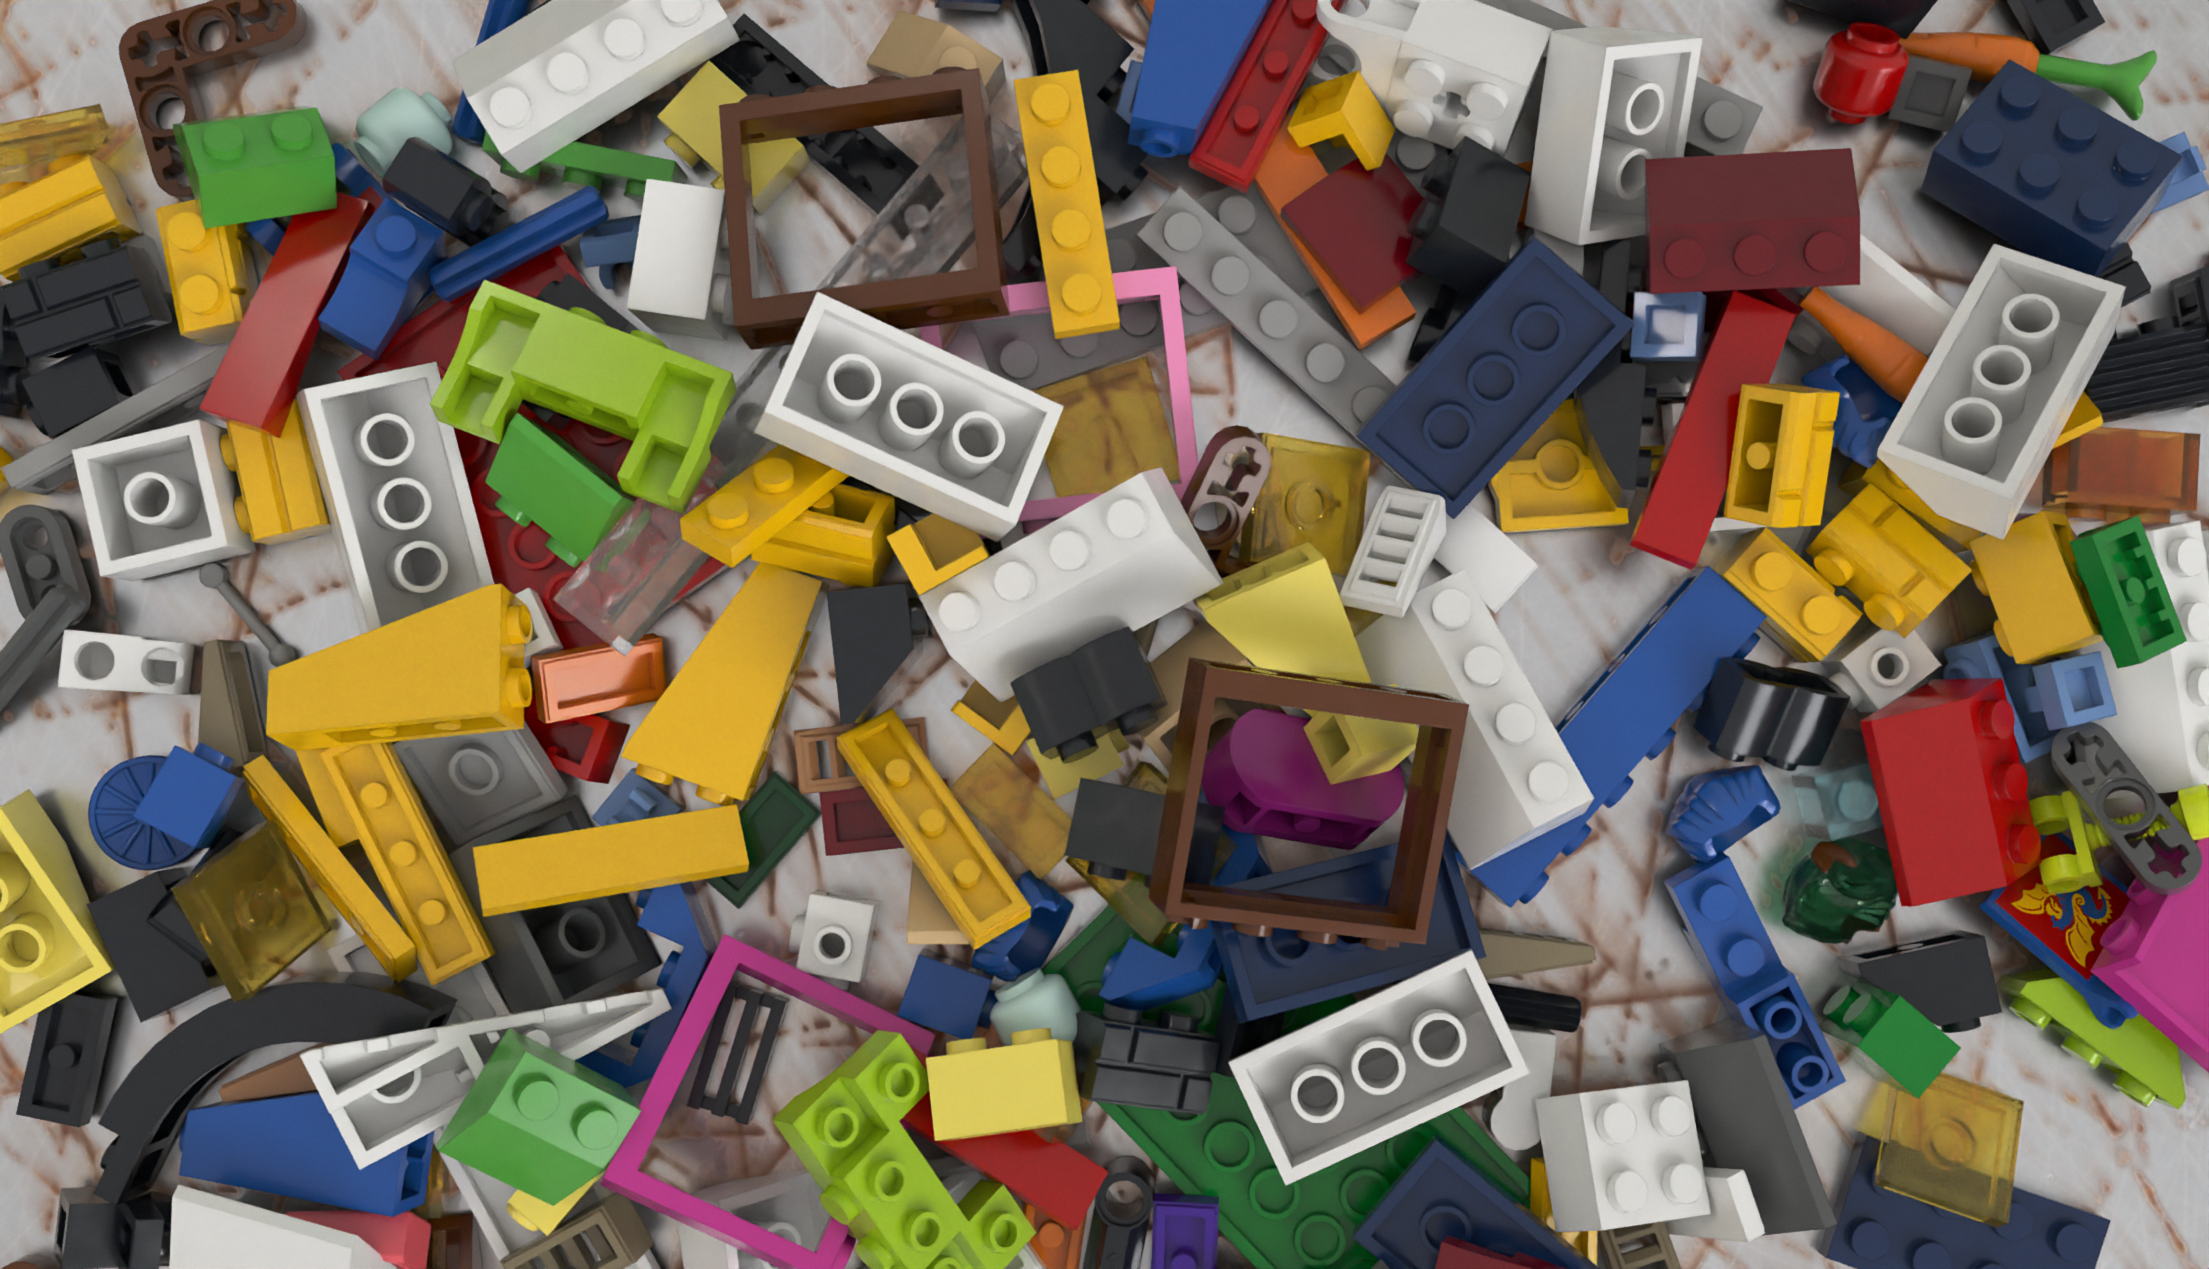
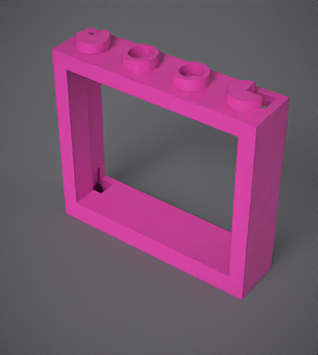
(623, 1175)

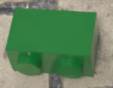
(1887, 1037)

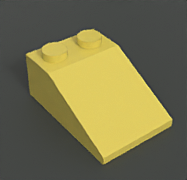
(45, 922)

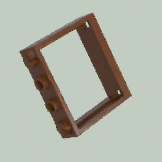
(826, 109)
(1315, 919)

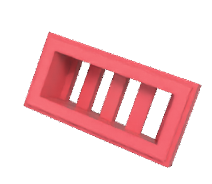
(398, 1238)

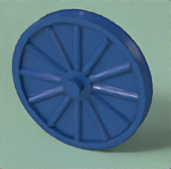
(121, 834)

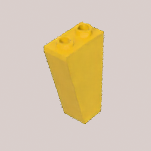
(411, 679)
(733, 690)

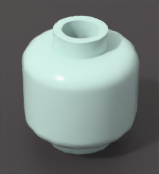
(395, 119)
(1035, 1003)

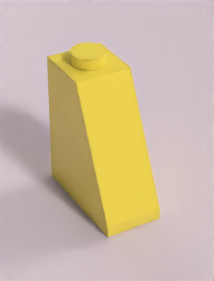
(1287, 617)

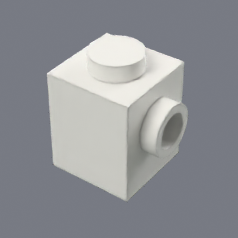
(1879, 667)
(835, 937)

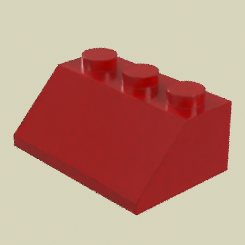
(1951, 790)

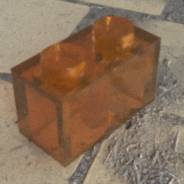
(2123, 473)

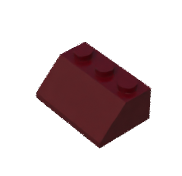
(1751, 221)

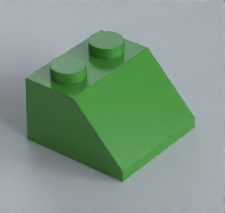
(258, 165)
(556, 488)
(539, 1120)

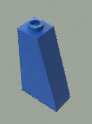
(1187, 67)
(298, 1152)

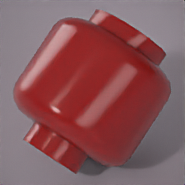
(1861, 72)

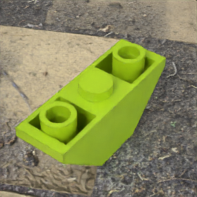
(2135, 1052)

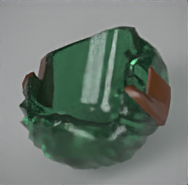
(1839, 891)

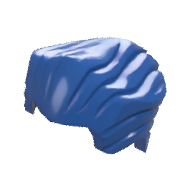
(1863, 408)
(1721, 810)
(1032, 940)

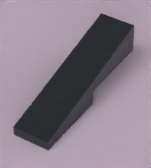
(856, 159)

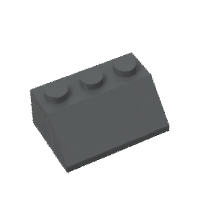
(561, 949)
(1749, 1122)

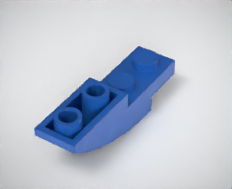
(1751, 976)

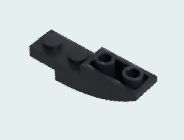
(1613, 397)

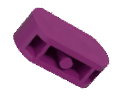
(1279, 790)

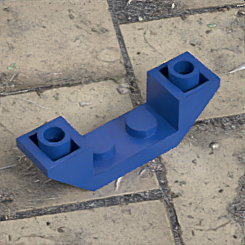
(679, 917)
(1151, 978)

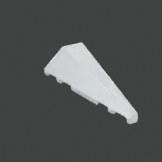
(414, 1081)

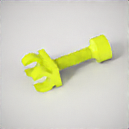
(2072, 872)

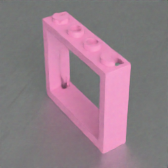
(1129, 288)

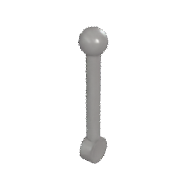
(216, 577)

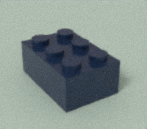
(2049, 171)

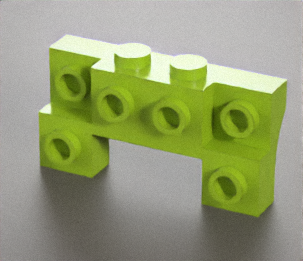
(592, 373)
(878, 1178)

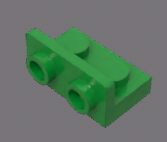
(2127, 591)

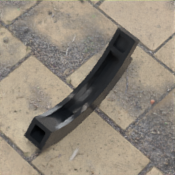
(183, 1063)

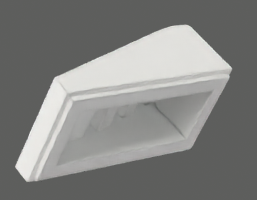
(1404, 516)

